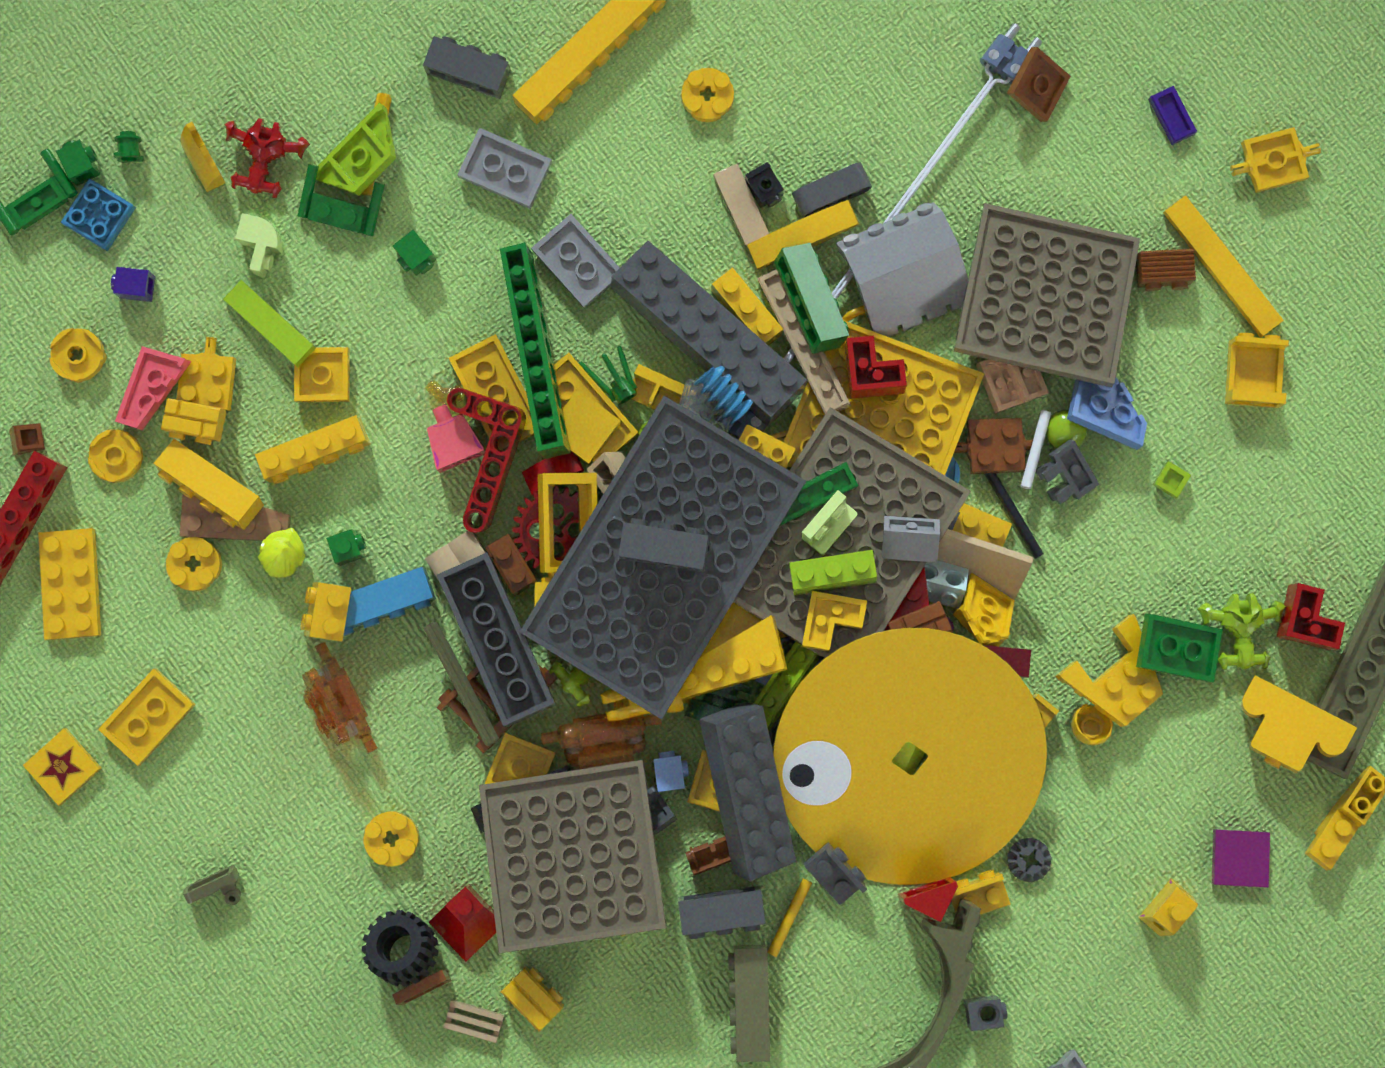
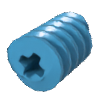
(724, 393)

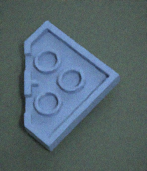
(1107, 412)

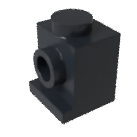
(764, 196)

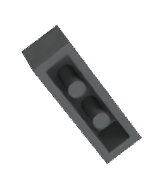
(467, 66)

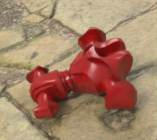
(264, 146)

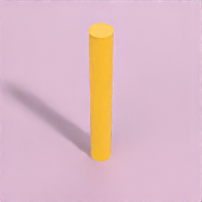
(789, 917)

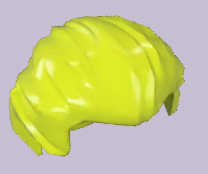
(282, 553)

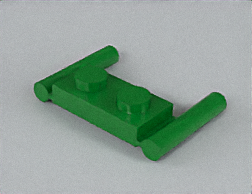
(39, 200)
(336, 211)

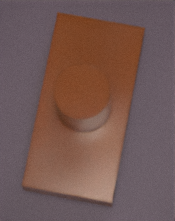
(424, 986)

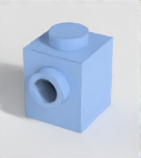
(670, 771)

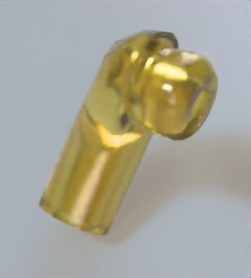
(441, 393)

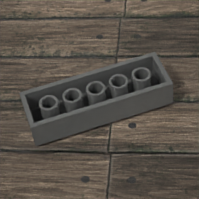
(496, 640)
(748, 790)

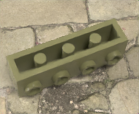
(751, 1003)

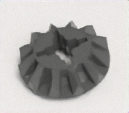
(1017, 864)

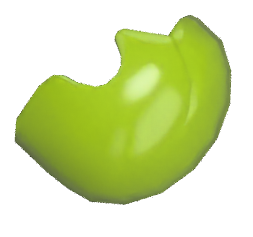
(1062, 430)

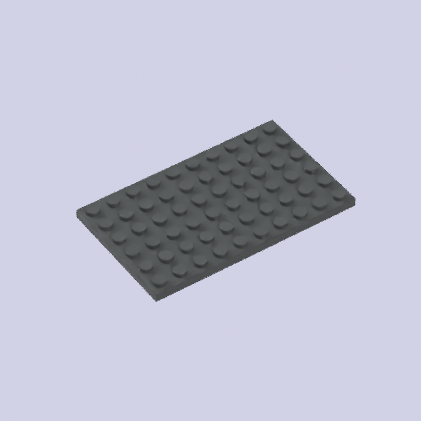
(647, 622)

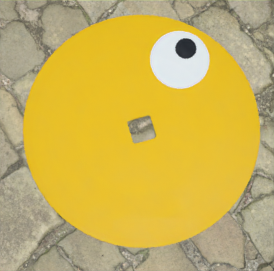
(947, 701)

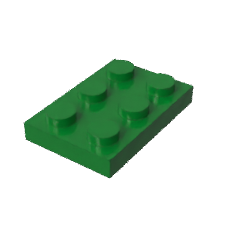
(1179, 648)

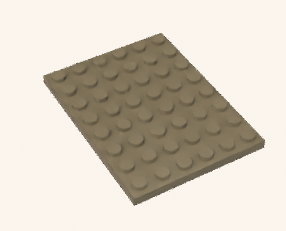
(888, 486)

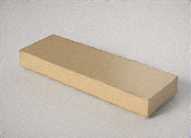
(741, 204)

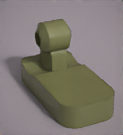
(222, 880)

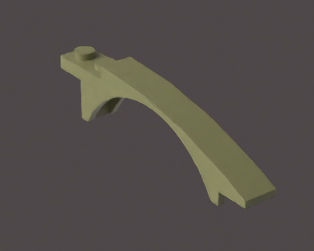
(952, 945)

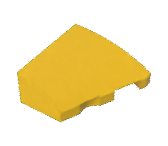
(200, 158)

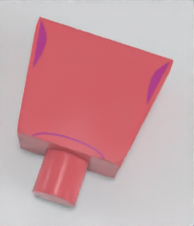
(452, 440)

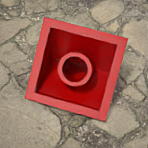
(931, 898)

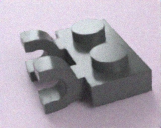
(1074, 470)

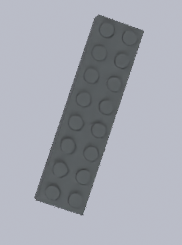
(707, 331)

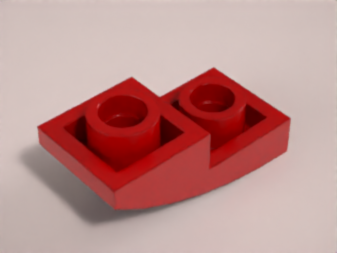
(561, 464)

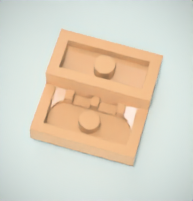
(1010, 384)

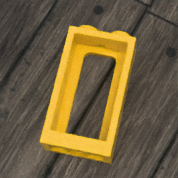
(587, 502)

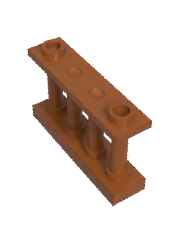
(448, 699)

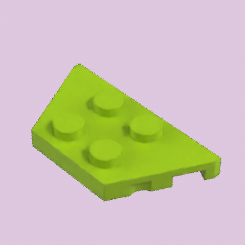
(360, 155)

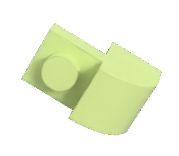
(263, 237)

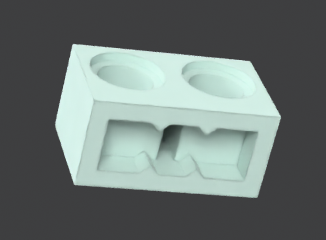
(946, 583)

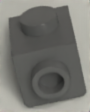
(660, 811)

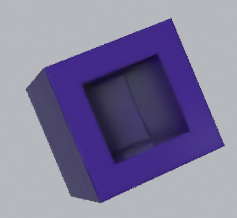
(133, 284)

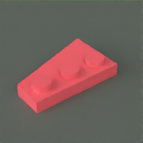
(149, 386)

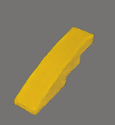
(811, 229)

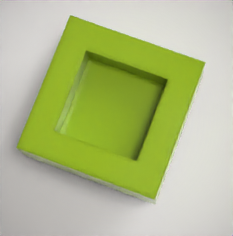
(1171, 479)

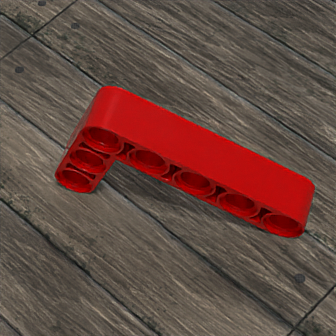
(492, 453)

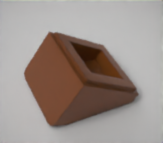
(26, 438)

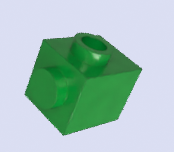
(78, 161)
(414, 254)
(346, 547)

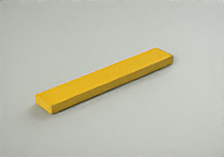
(1223, 266)

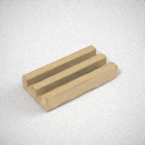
(470, 1031)

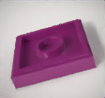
(1240, 858)

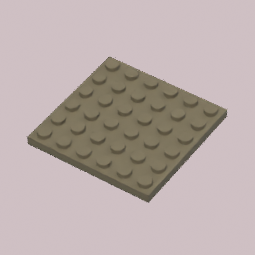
(1047, 295)
(572, 856)

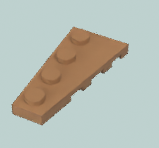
(203, 524)

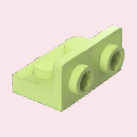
(829, 523)

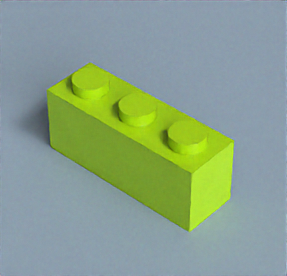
(833, 572)

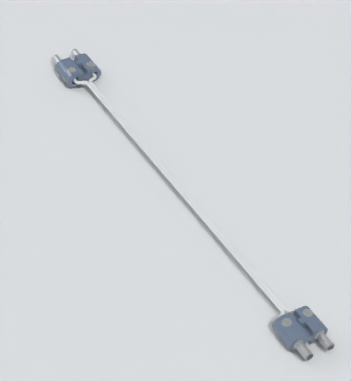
(1000, 58)

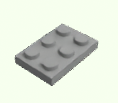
(504, 168)
(576, 260)

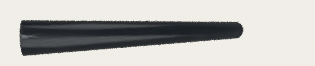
(1014, 514)

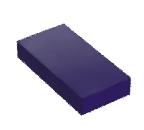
(1172, 115)

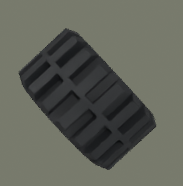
(385, 934)

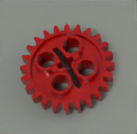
(531, 515)

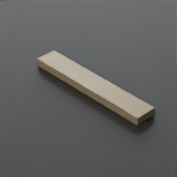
(815, 366)

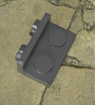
(835, 874)

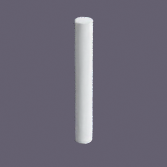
(1035, 450)

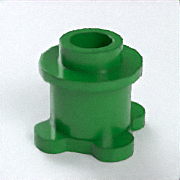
(128, 147)

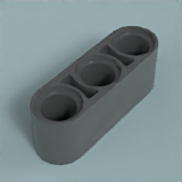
(832, 189)

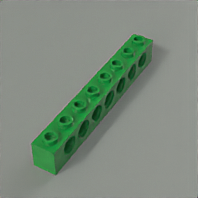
(534, 351)

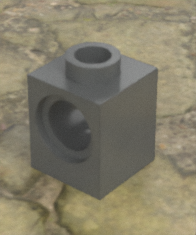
(974, 1006)

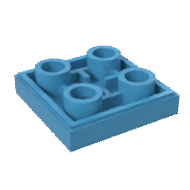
(98, 214)

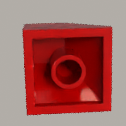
(465, 922)

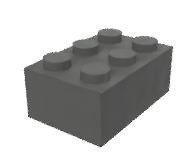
(664, 545)
(721, 911)

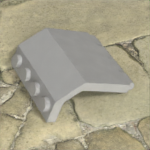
(906, 269)

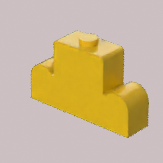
(1292, 726)

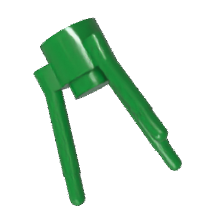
(622, 389)

